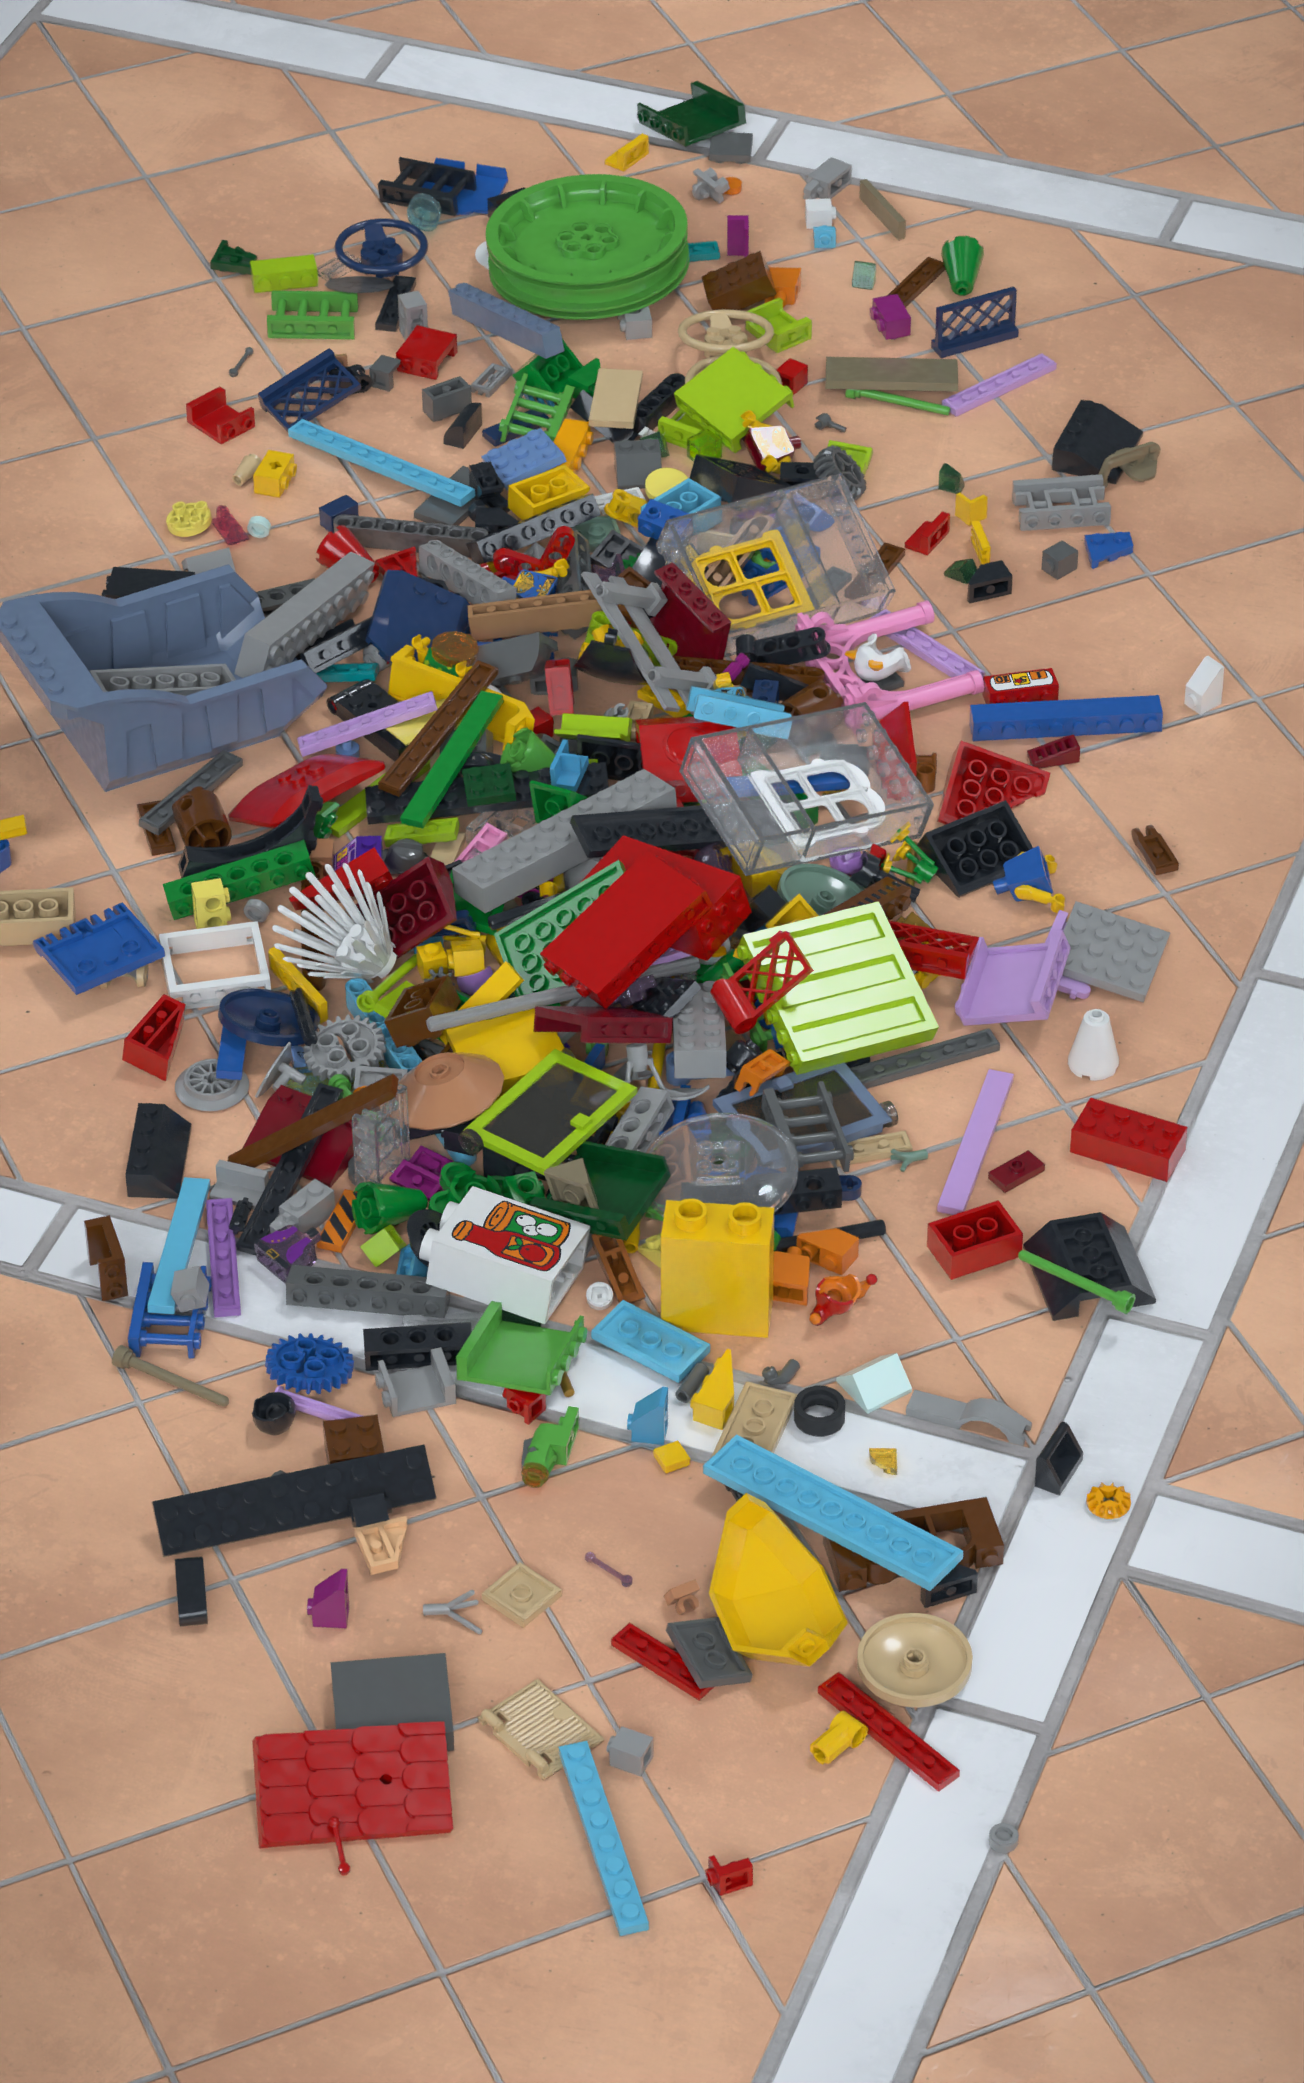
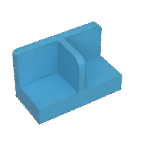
(567, 768)

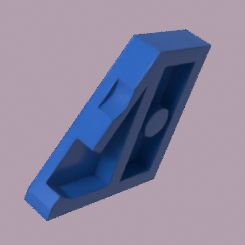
(1107, 546)

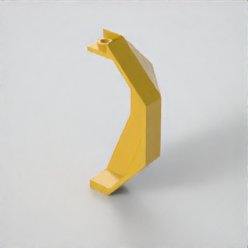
(772, 1589)

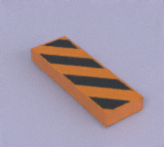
(339, 1225)

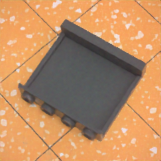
(392, 1692)

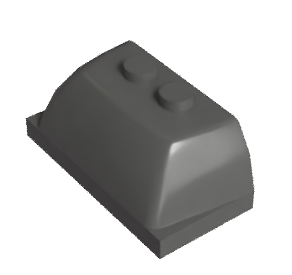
(517, 657)

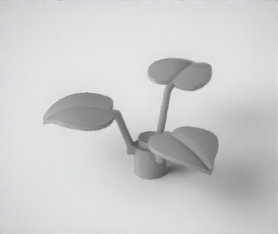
(636, 1069)

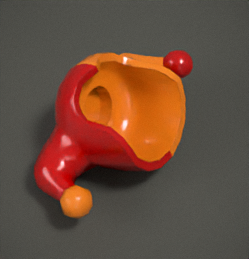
(838, 1295)

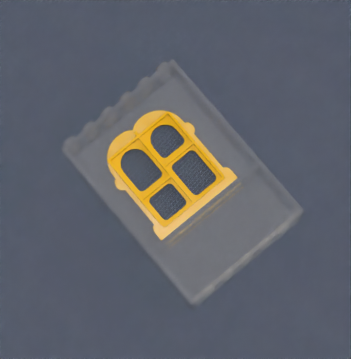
(815, 541)

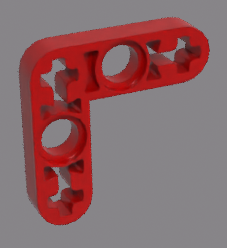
(543, 563)

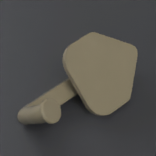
(1136, 462)

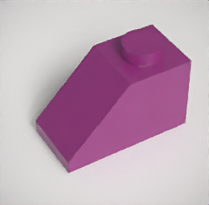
(330, 1602)

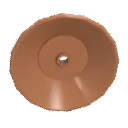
(451, 1089)

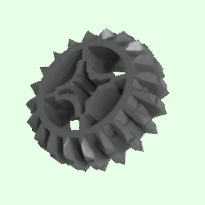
(835, 461)

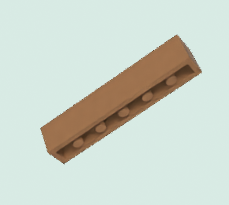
(532, 615)

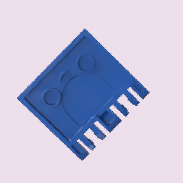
(99, 950)

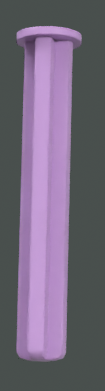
(316, 1407)

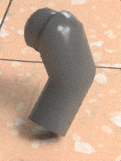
(782, 1376)

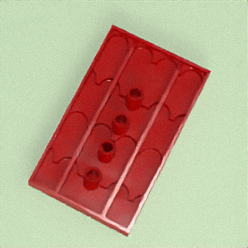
(369, 1777)

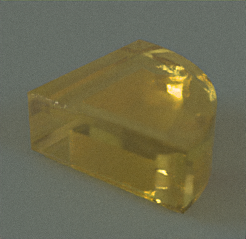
(885, 1459)

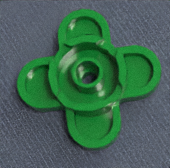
(456, 1182)

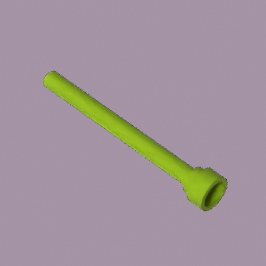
(368, 999)

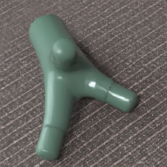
(908, 1157)

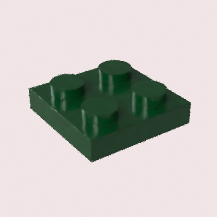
(488, 784)

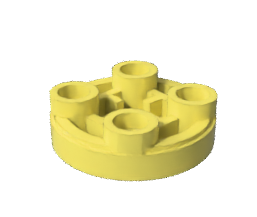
(662, 480)
(188, 518)

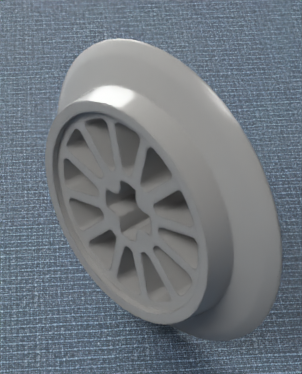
(205, 1092)

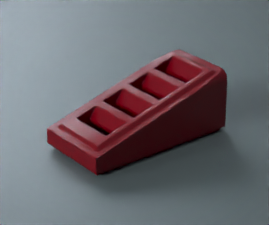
(1055, 753)

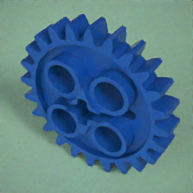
(309, 1363)

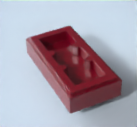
(1016, 1171)

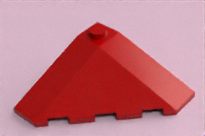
(986, 778)
(371, 866)

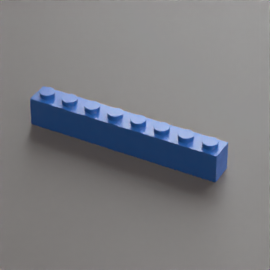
(1066, 718)

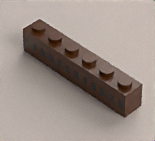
(891, 894)

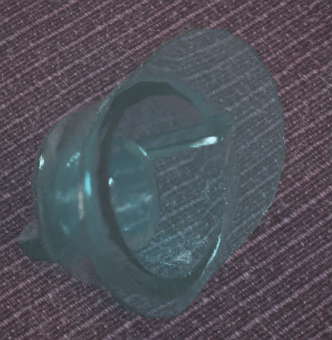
(424, 212)

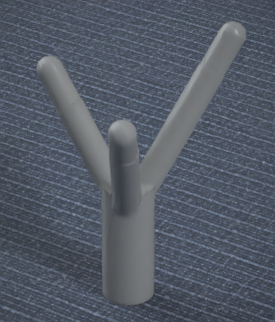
(446, 1609)

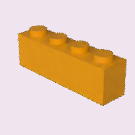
(573, 441)

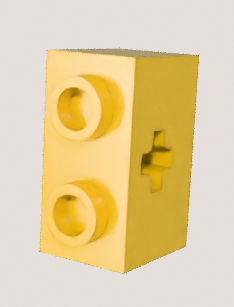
(274, 473)
(465, 957)

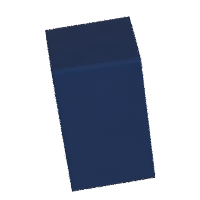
(342, 506)

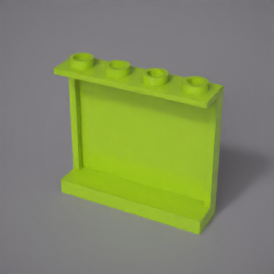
(728, 390)

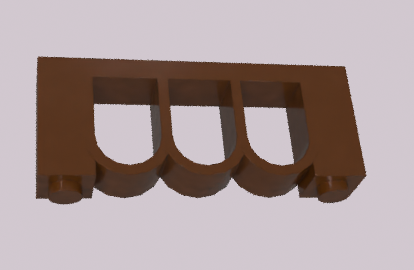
(975, 1518)

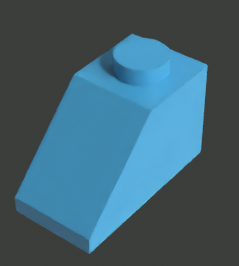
(650, 1418)

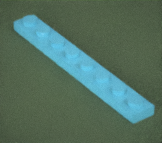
(603, 1838)

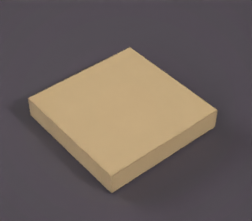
(521, 1594)

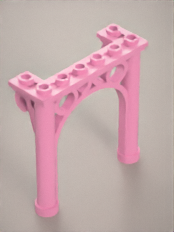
(856, 690)

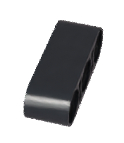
(191, 1591)

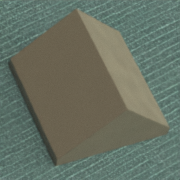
(571, 1184)

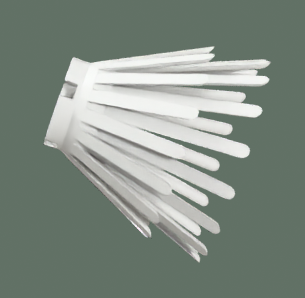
(358, 948)

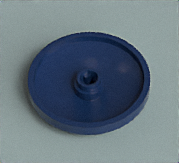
(263, 1017)

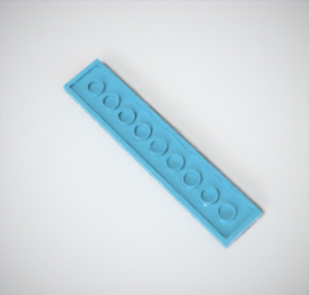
(834, 1512)

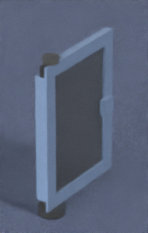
(853, 1104)

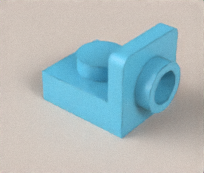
(824, 237)

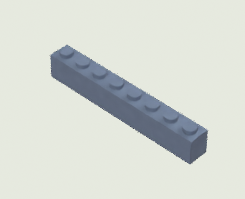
(506, 320)

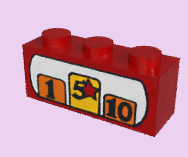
(1021, 687)

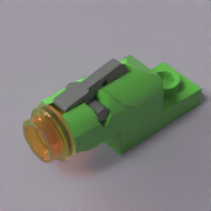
(548, 1447)

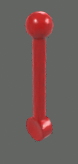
(343, 1868)

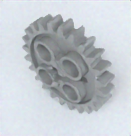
(360, 1040)

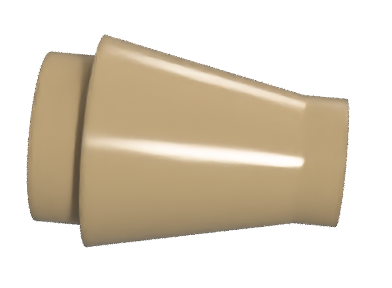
(246, 469)

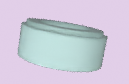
(259, 526)

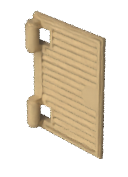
(537, 1727)

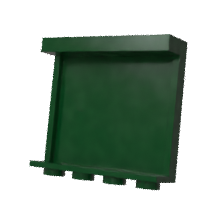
(623, 1185)

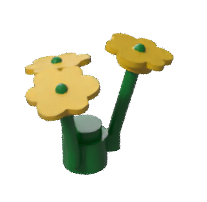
(925, 867)

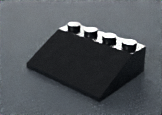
(1090, 438)
(733, 479)
(975, 848)

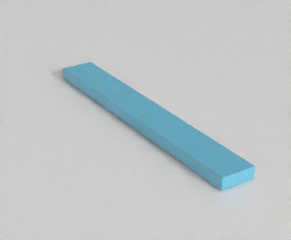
(178, 1242)

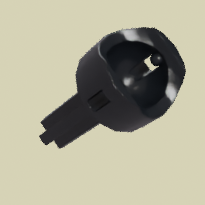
(870, 872)

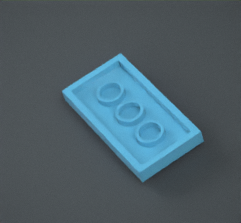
(650, 1341)

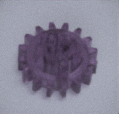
(636, 991)

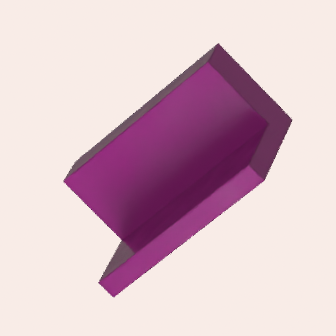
(738, 235)

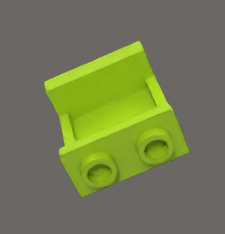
(787, 330)
(678, 431)

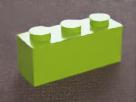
(284, 273)

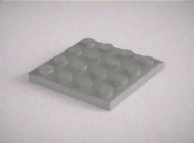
(1112, 951)

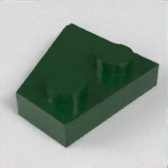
(232, 259)

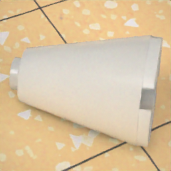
(1094, 1047)

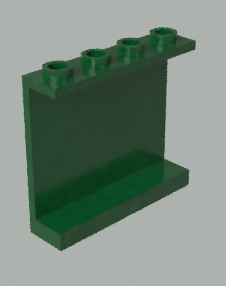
(696, 118)

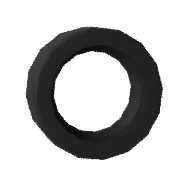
(819, 1425)

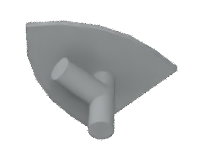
(281, 1073)

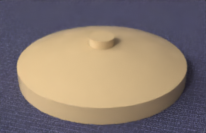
(914, 1660)

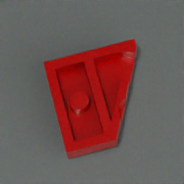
(402, 560)

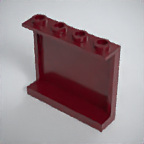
(690, 617)
(603, 1024)

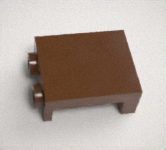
(105, 1250)

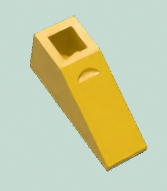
(716, 1397)

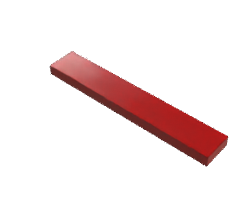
(889, 1732)

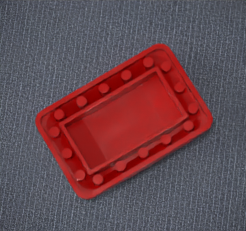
(281, 795)

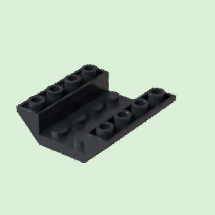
(1093, 1249)

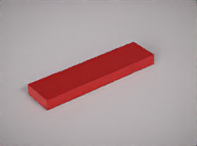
(657, 1658)

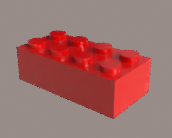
(1128, 1139)

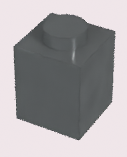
(1059, 559)

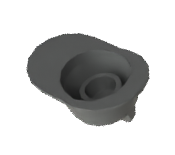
(403, 855)

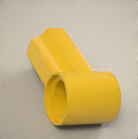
(842, 1733)

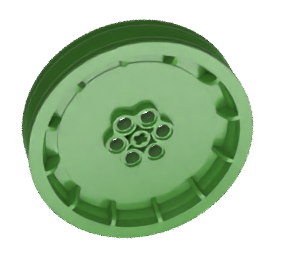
(587, 246)

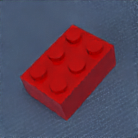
(974, 1239)

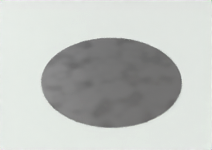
(359, 284)

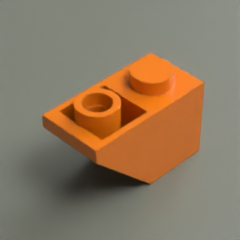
(830, 1249)

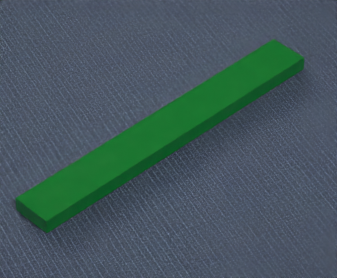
(451, 759)

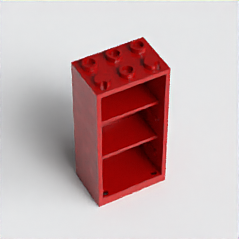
(722, 887)

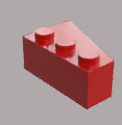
(155, 1038)

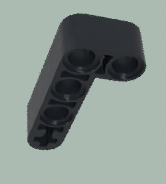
(658, 403)

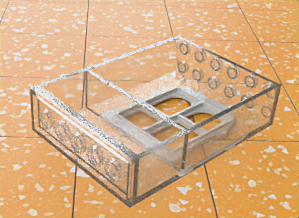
(745, 793)

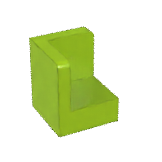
(383, 1245)

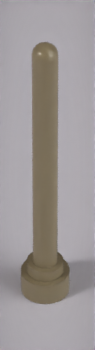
(125, 1358)

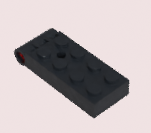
(363, 699)

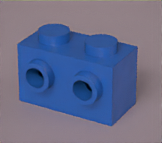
(654, 517)

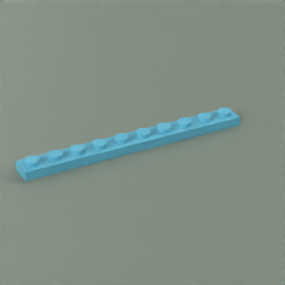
(381, 462)

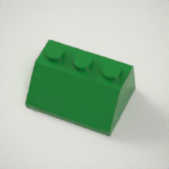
(550, 373)

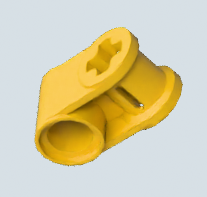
(624, 508)

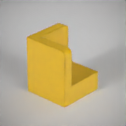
(970, 510)

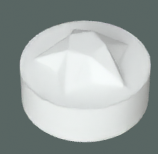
(599, 1296)

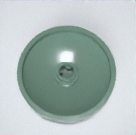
(818, 885)

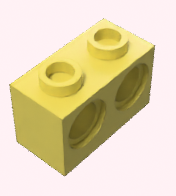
(210, 903)

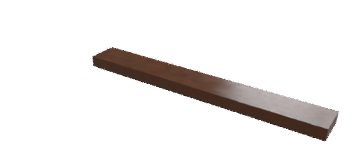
(437, 729)
(317, 1123)

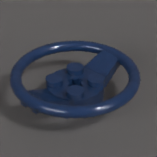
(380, 253)

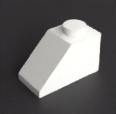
(1205, 686)

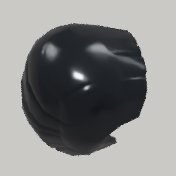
(274, 1413)

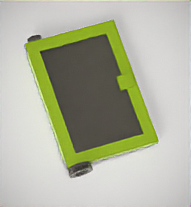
(548, 1112)

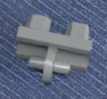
(709, 185)

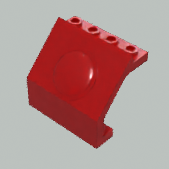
(665, 744)

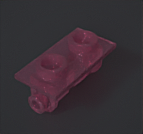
(228, 526)

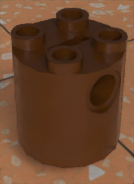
(813, 699)
(201, 819)

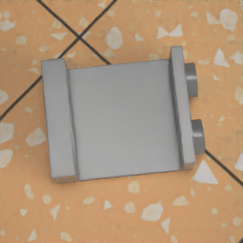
(418, 1387)

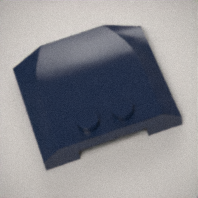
(411, 608)

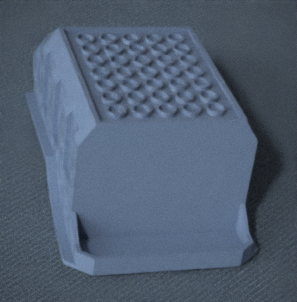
(179, 623)

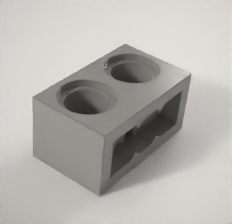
(411, 312)

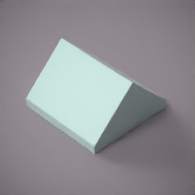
(876, 1382)

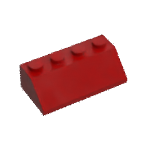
(900, 732)

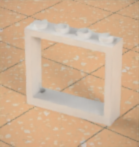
(211, 992)

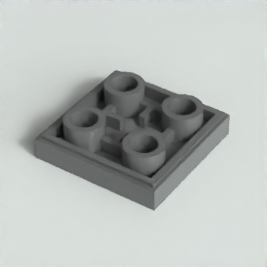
(731, 147)

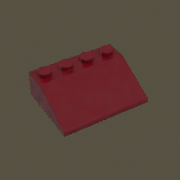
(417, 904)
(333, 1150)

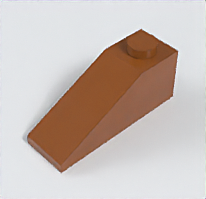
(618, 1268)

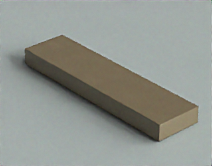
(882, 209)

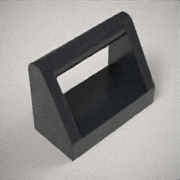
(1058, 1460)

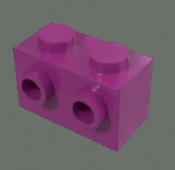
(891, 316)

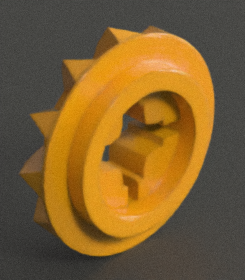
(1108, 1509)

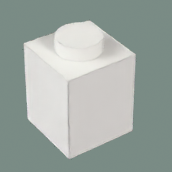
(819, 212)

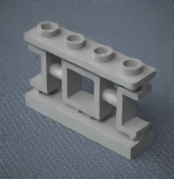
(1079, 490)

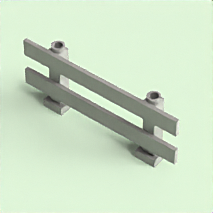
(652, 600)

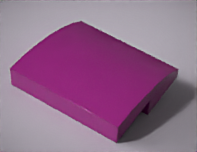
(421, 1171)

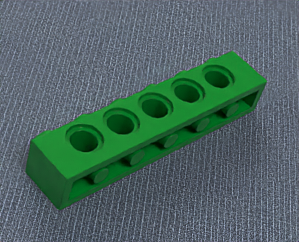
(244, 877)

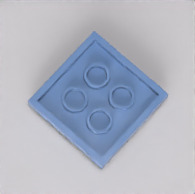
(524, 457)

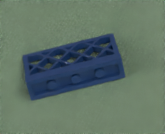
(975, 336)
(299, 382)

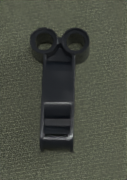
(784, 648)

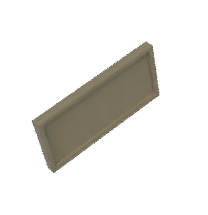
(891, 374)

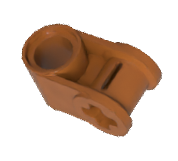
(926, 771)

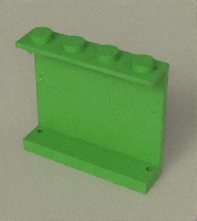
(518, 1353)

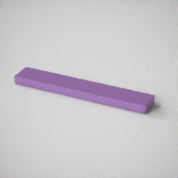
(223, 1258)

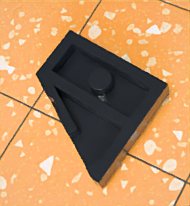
(613, 544)

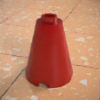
(338, 545)

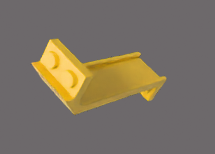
(413, 679)

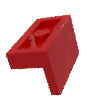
(929, 534)

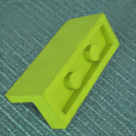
(598, 726)

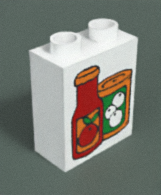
(505, 1253)

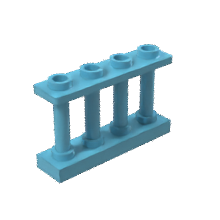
(731, 708)

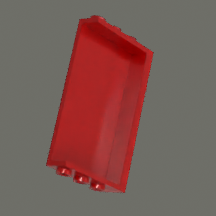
(626, 929)

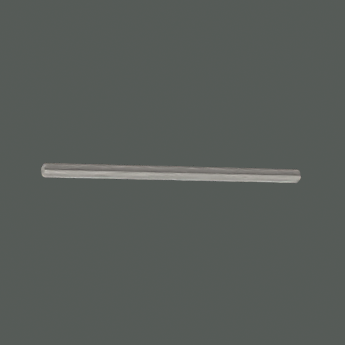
(543, 998)

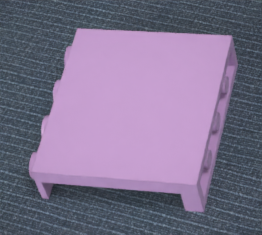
(1012, 982)

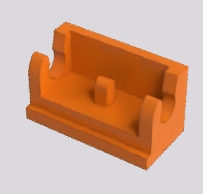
(761, 1070)

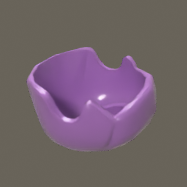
(847, 863)
(471, 983)

